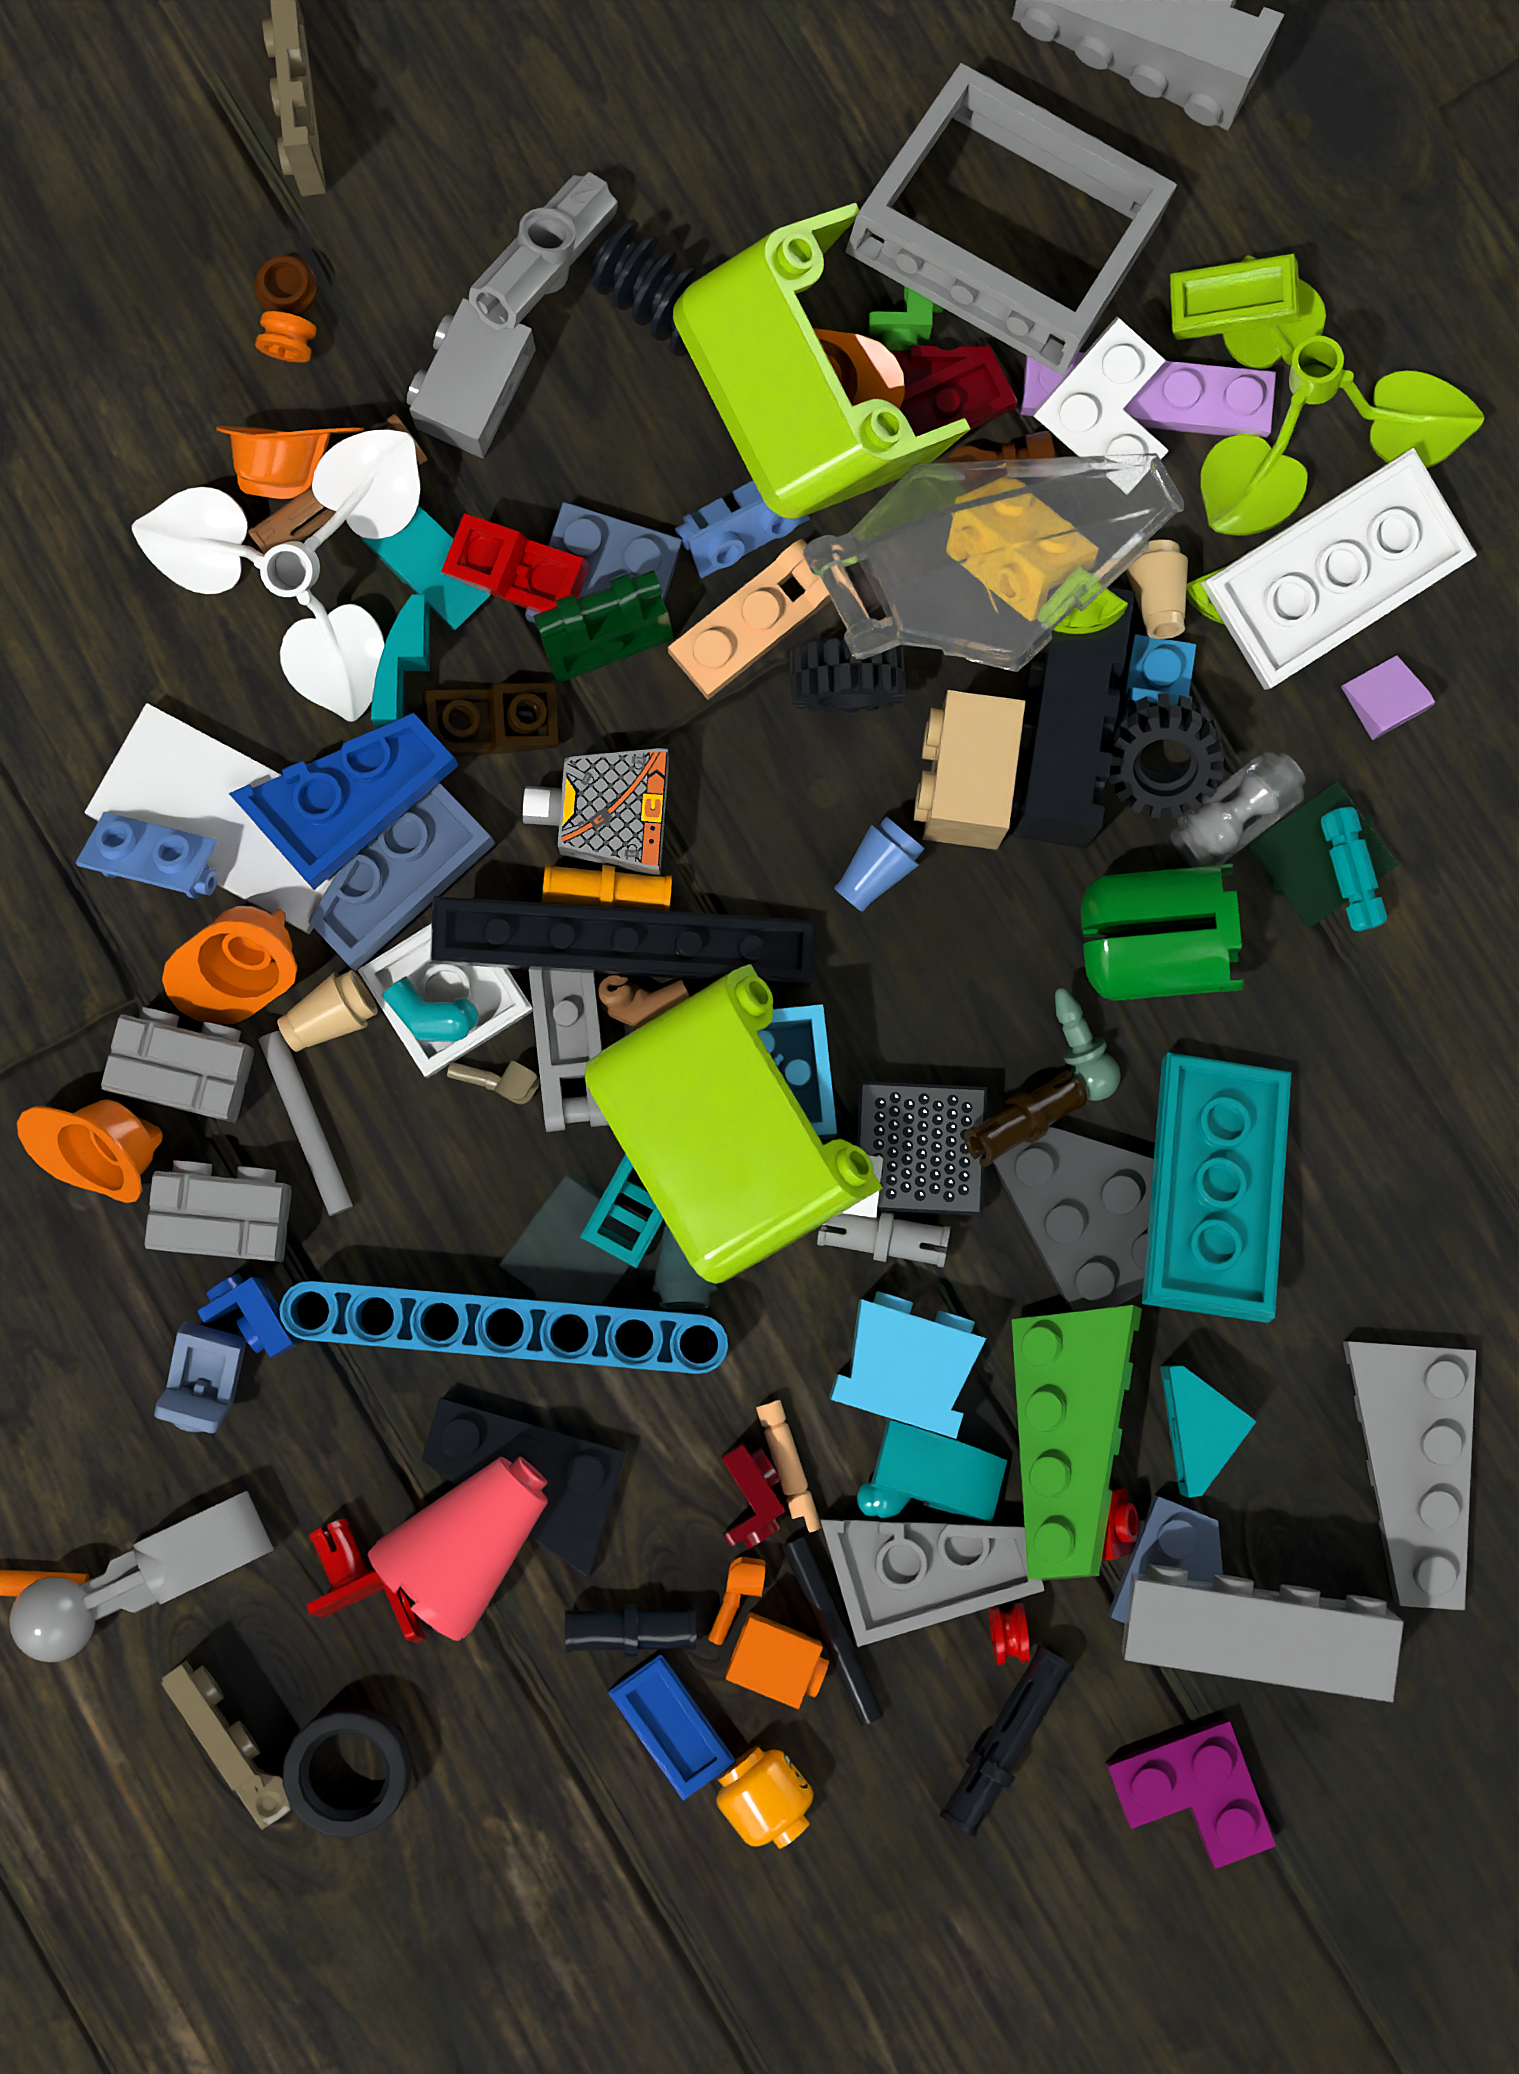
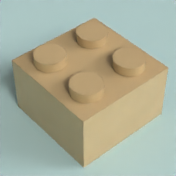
(972, 770)

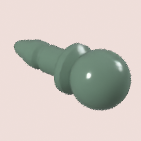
(1086, 1054)

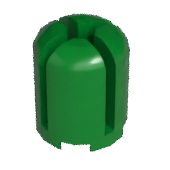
(1168, 961)

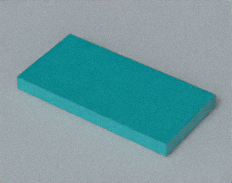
(1217, 1188)

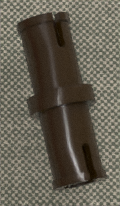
(1025, 1118)

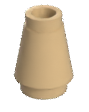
(1160, 588)
(329, 1011)

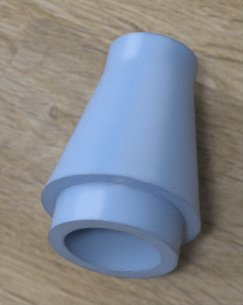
(878, 864)

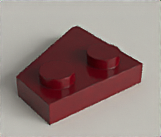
(952, 386)

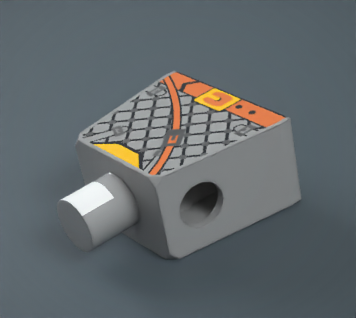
(607, 809)

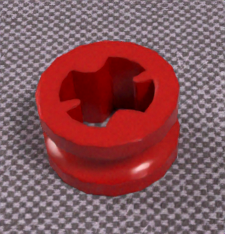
(1009, 1633)

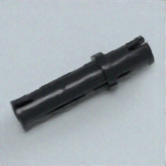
(1006, 1742)

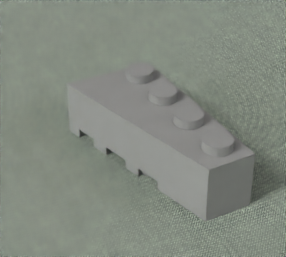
(1177, 49)
(1262, 1633)

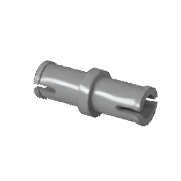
(887, 1237)

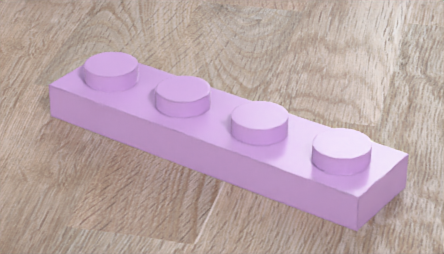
(1182, 397)

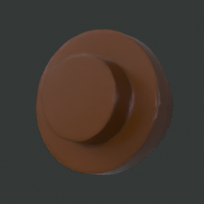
(285, 285)

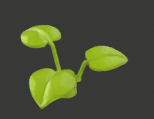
(1257, 487)

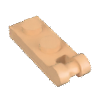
(749, 623)

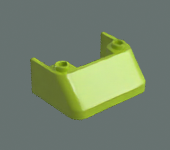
(778, 384)

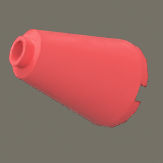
(462, 1545)

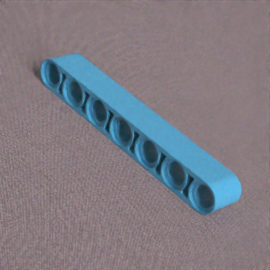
(473, 1332)

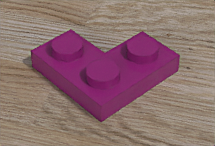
(1197, 1772)

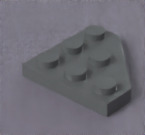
(1084, 1213)

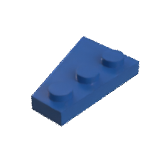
(343, 801)

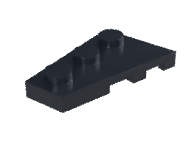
(577, 1472)

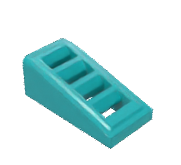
(608, 1239)

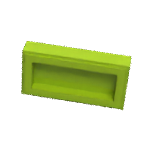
(1235, 297)

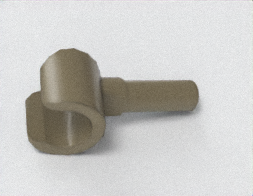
(516, 1084)

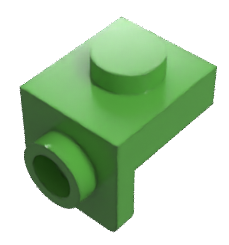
(904, 329)

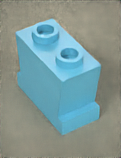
(908, 1364)

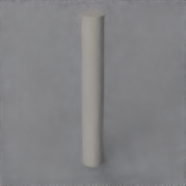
(305, 1123)

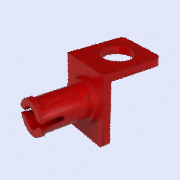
(353, 1582)

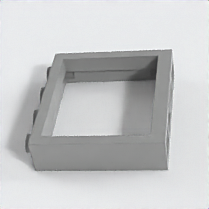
(971, 285)

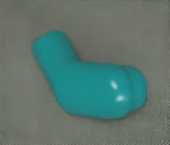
(431, 1019)

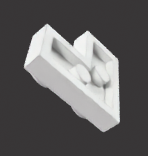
(1090, 399)

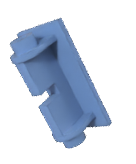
(722, 537)
(150, 855)

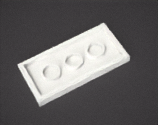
(1338, 569)
(184, 782)

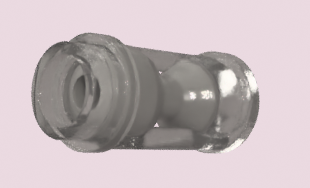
(1215, 832)

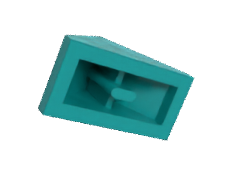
(1202, 1428)

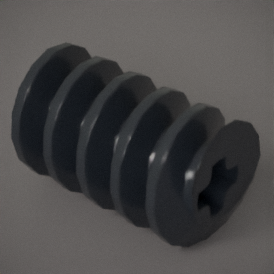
(642, 282)

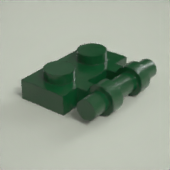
(604, 625)

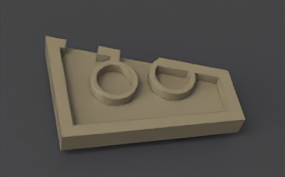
(294, 97)

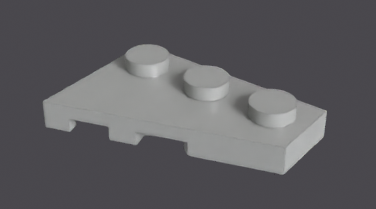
(923, 1572)

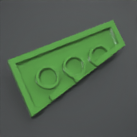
(1069, 1412)

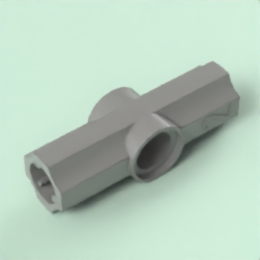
(543, 251)

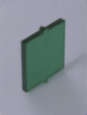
(1300, 860)

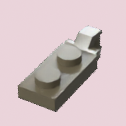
(228, 1746)

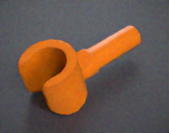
(744, 1577)

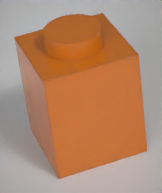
(777, 1661)

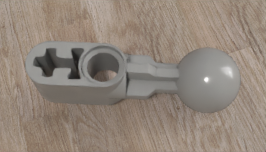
(58, 1616)

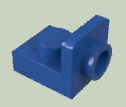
(261, 1317)

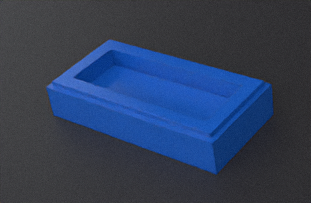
(672, 1726)

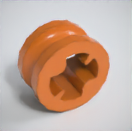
(285, 336)

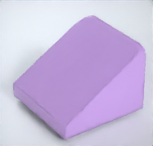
(1387, 697)

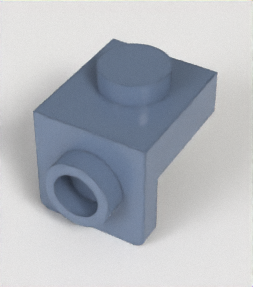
(201, 1378)

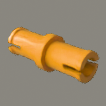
(606, 888)

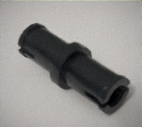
(630, 1629)

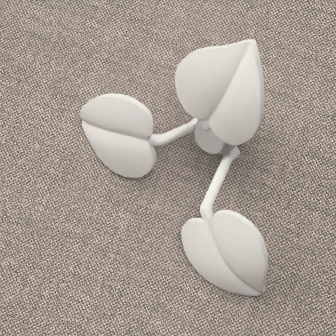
(199, 545)

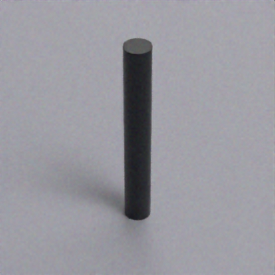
(832, 1630)

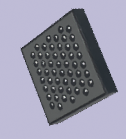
(923, 1145)

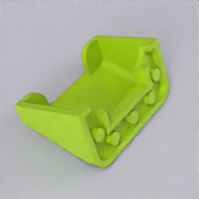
(723, 1131)

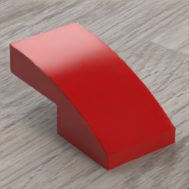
(512, 565)

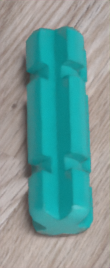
(1353, 869)

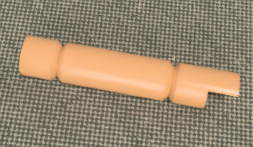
(788, 1464)

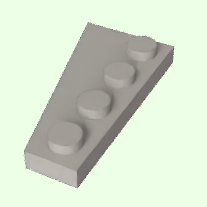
(1419, 1452)

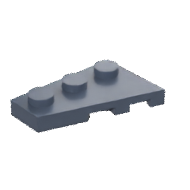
(398, 875)

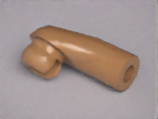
(635, 1004)

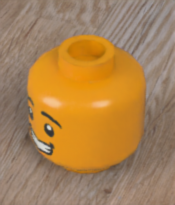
(765, 1798)

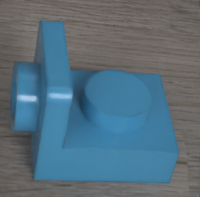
(1156, 669)

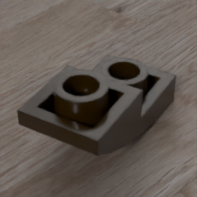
(493, 720)

